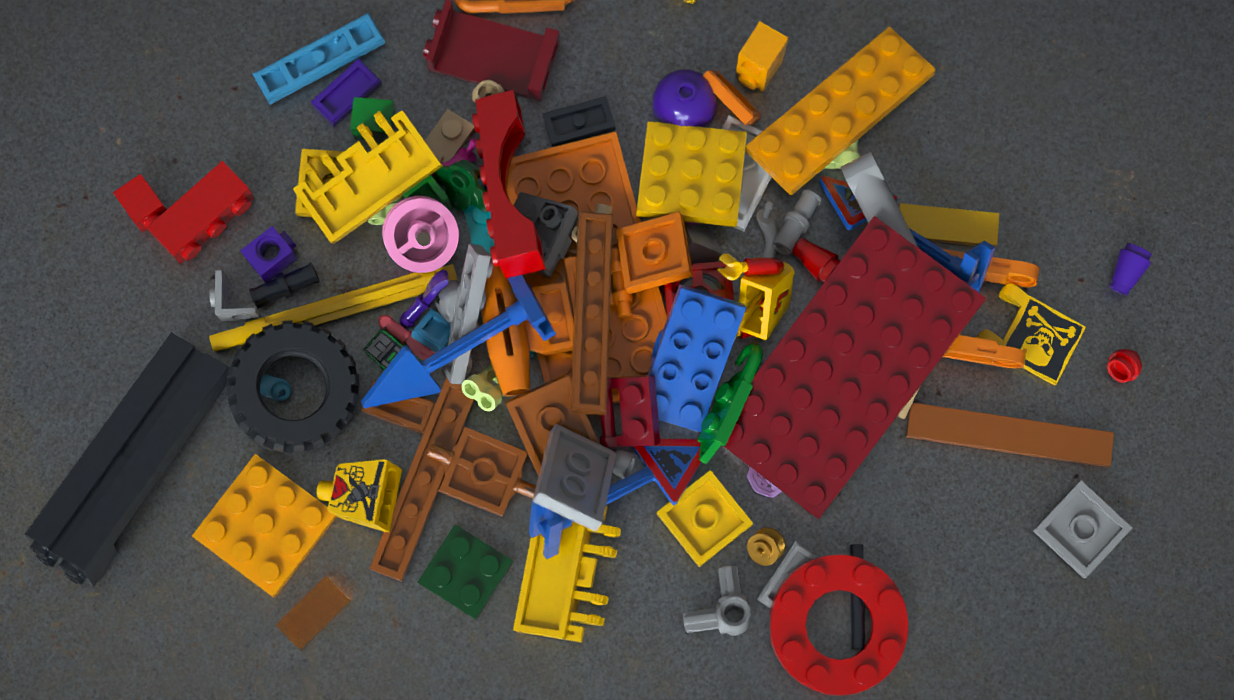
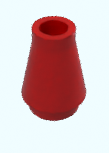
(816, 259)

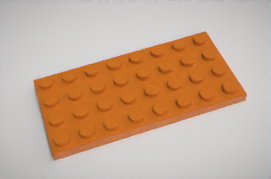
(581, 177)

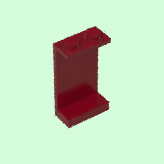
(492, 51)

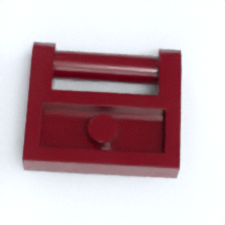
(637, 409)

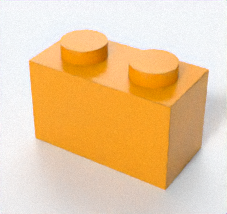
(760, 57)

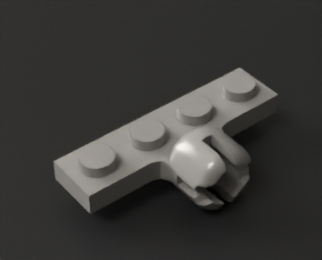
(462, 304)

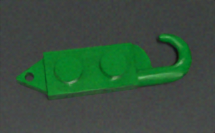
(729, 403)

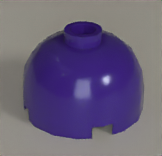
(684, 99)

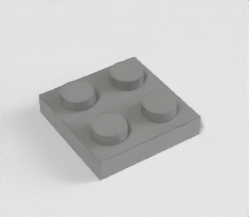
(1082, 529)

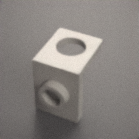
(219, 300)

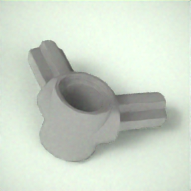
(730, 599)

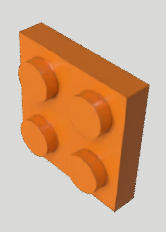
(654, 253)

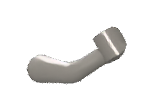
(768, 225)

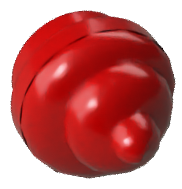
(1124, 365)

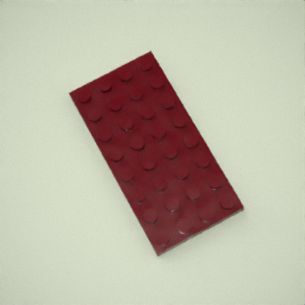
(850, 366)

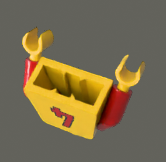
(763, 290)

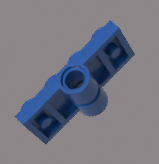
(693, 354)

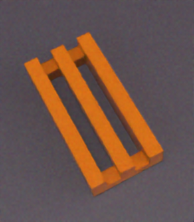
(732, 98)

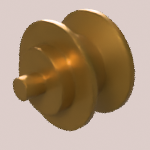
(766, 546)

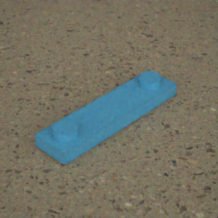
(319, 58)

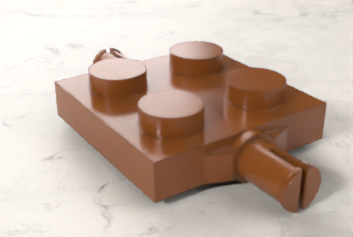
(482, 471)

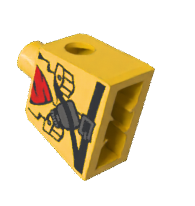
(363, 493)

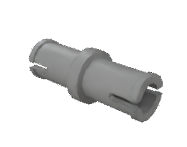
(796, 222)

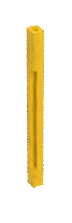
(335, 306)

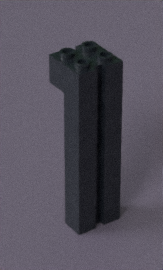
(126, 461)

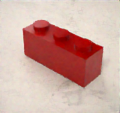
(201, 213)

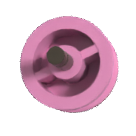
(420, 234)

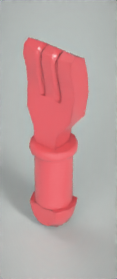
(404, 336)

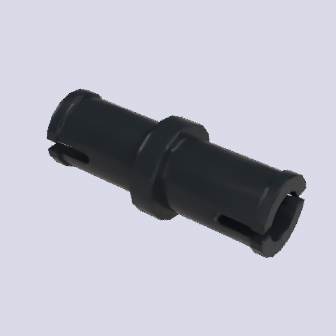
(284, 285)

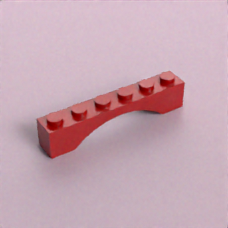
(501, 130)

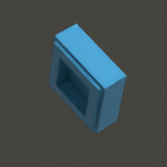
(432, 331)

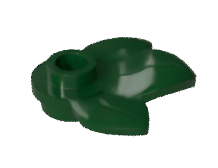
(462, 185)

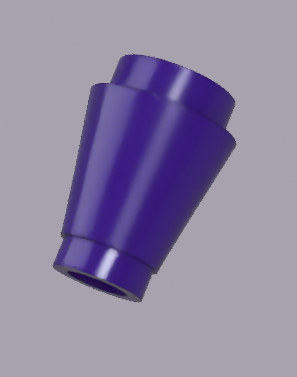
(1129, 268)

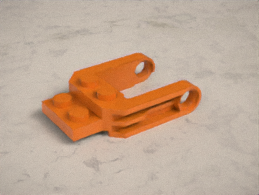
(987, 351)

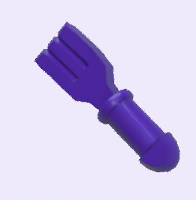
(423, 302)

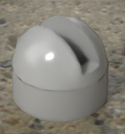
(624, 463)

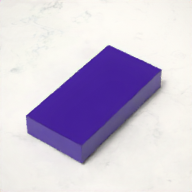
(337, 98)

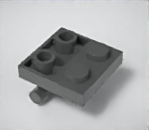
(554, 225)

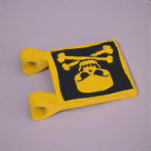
(1042, 331)

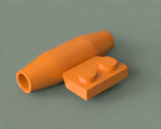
(511, 347)

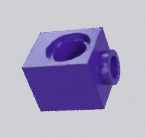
(269, 268)

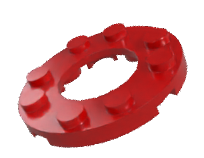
(789, 617)

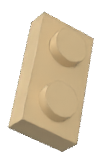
(449, 136)

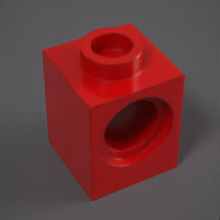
(140, 202)

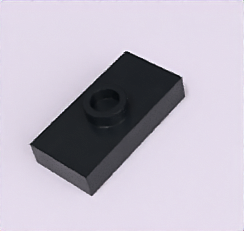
(579, 121)

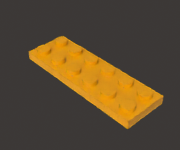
(840, 110)

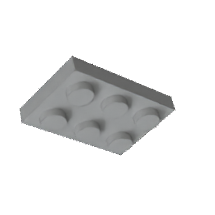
(575, 477)

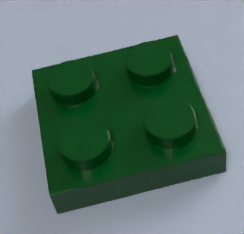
(465, 572)

